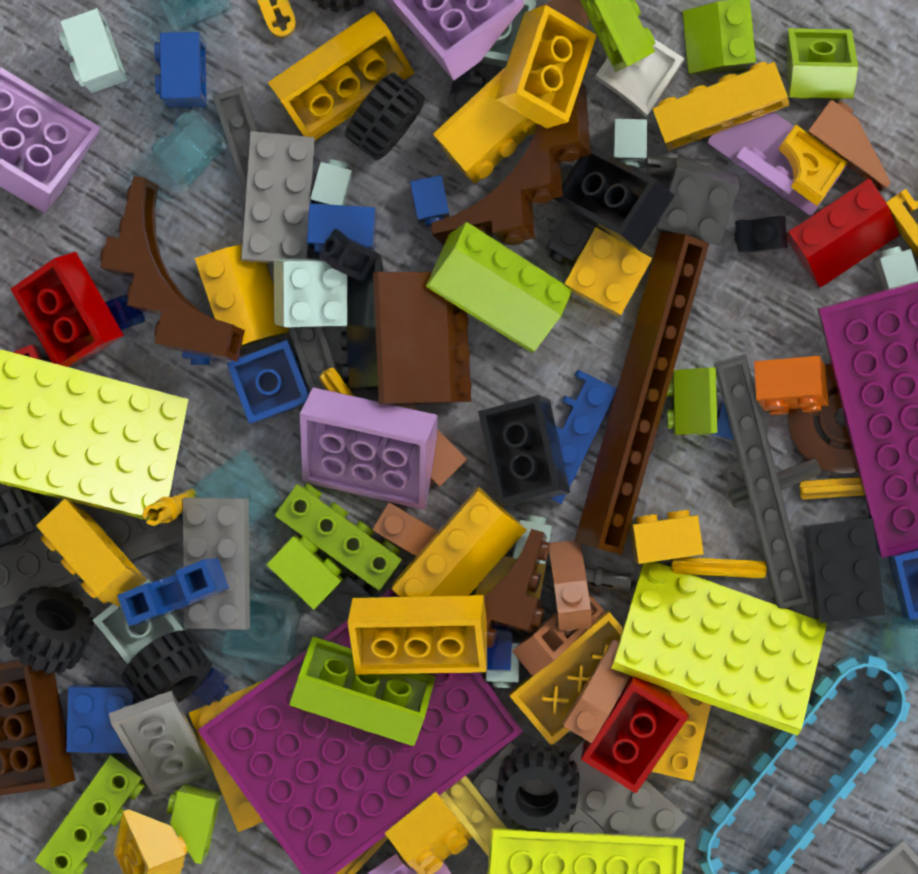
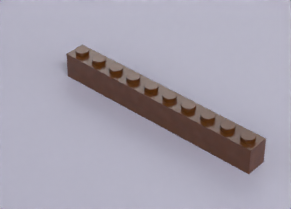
(641, 392)

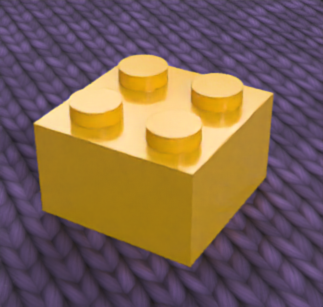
(607, 272)
(665, 538)
(429, 835)

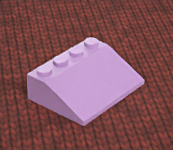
(457, 30)
(38, 142)
(367, 447)

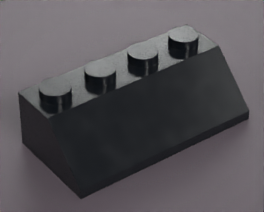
(361, 332)

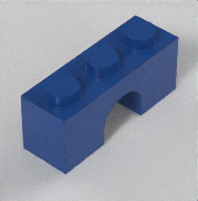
(174, 592)

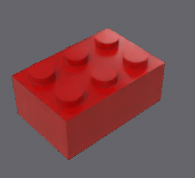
(67, 311)

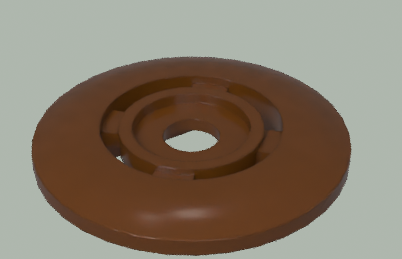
(832, 457)

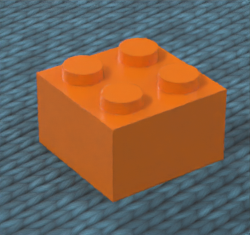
(791, 384)

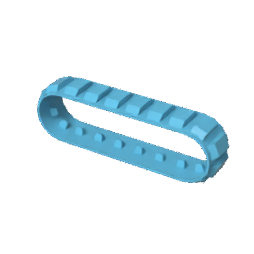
(841, 785)

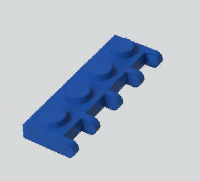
(582, 423)

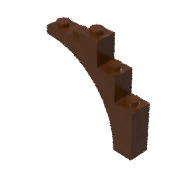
(535, 179)
(153, 291)
(510, 600)

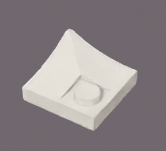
(644, 80)

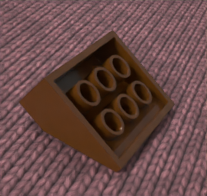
(419, 342)
(31, 731)

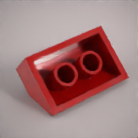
(843, 233)
(635, 733)

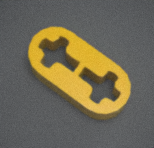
(270, 18)

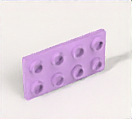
(756, 151)

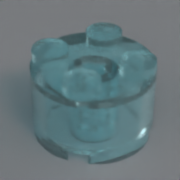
(898, 643)

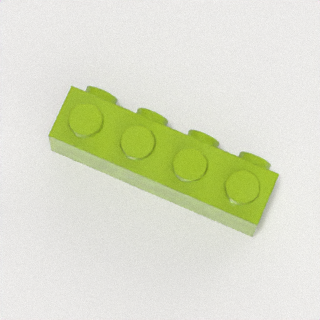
(338, 536)
(91, 816)

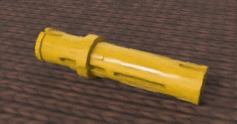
(167, 508)

